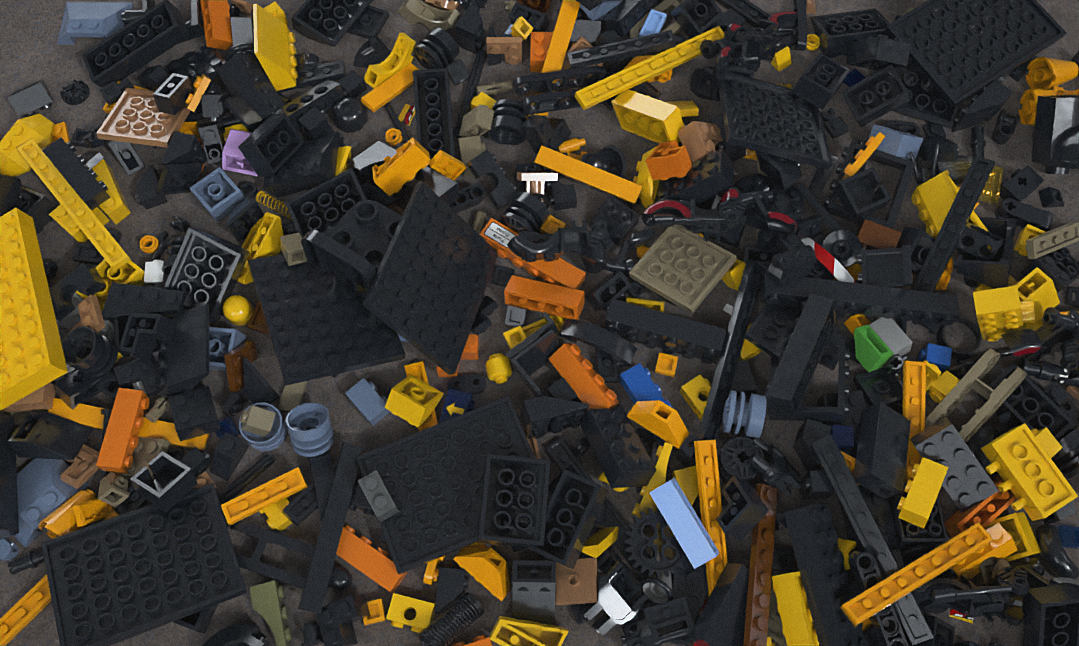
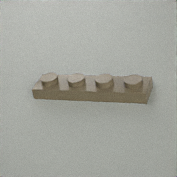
(1052, 240)

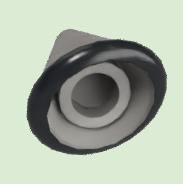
(663, 590)

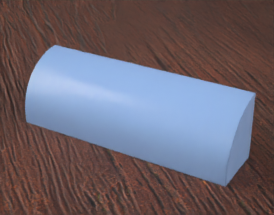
(684, 523)

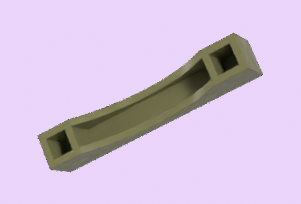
(269, 604)

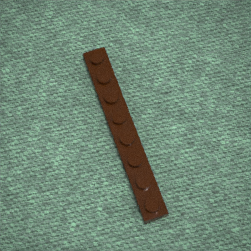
(761, 571)

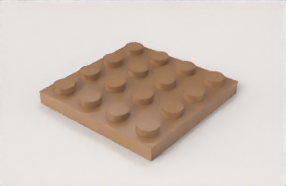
(138, 120)

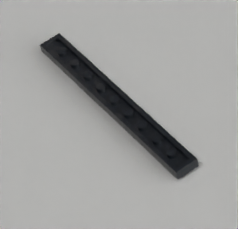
(730, 352)
(870, 534)

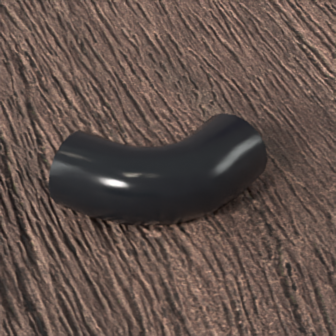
(1054, 553)

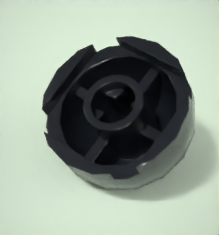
(349, 115)

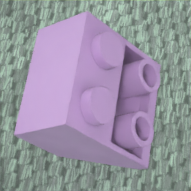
(232, 157)

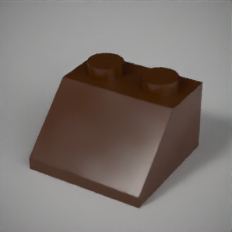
(876, 235)

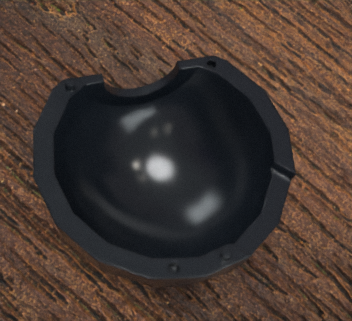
(608, 159)

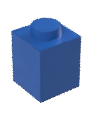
(937, 355)

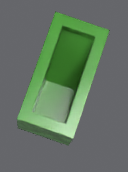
(870, 348)

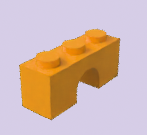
(1000, 548)

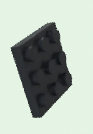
(194, 64)

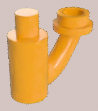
(572, 145)

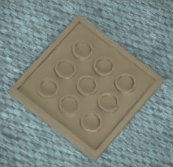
(682, 267)

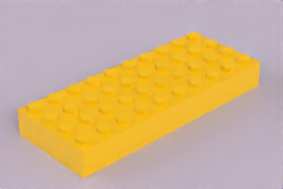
(28, 327)

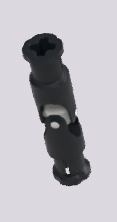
(1050, 372)

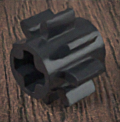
(895, 366)

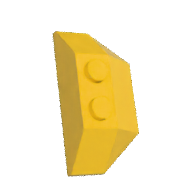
(23, 130)
(644, 179)
(262, 242)

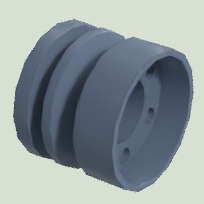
(745, 414)
(310, 429)
(271, 440)

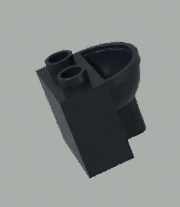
(1057, 133)

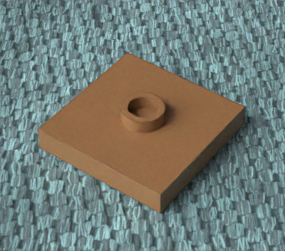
(576, 584)

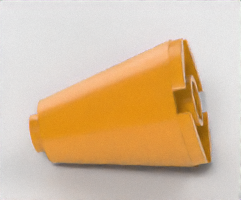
(1048, 72)
(63, 519)

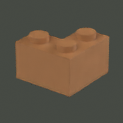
(699, 139)

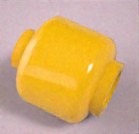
(498, 368)

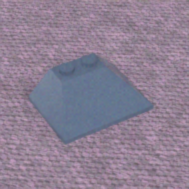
(91, 20)
(39, 494)

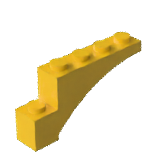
(656, 481)

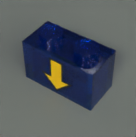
(456, 405)

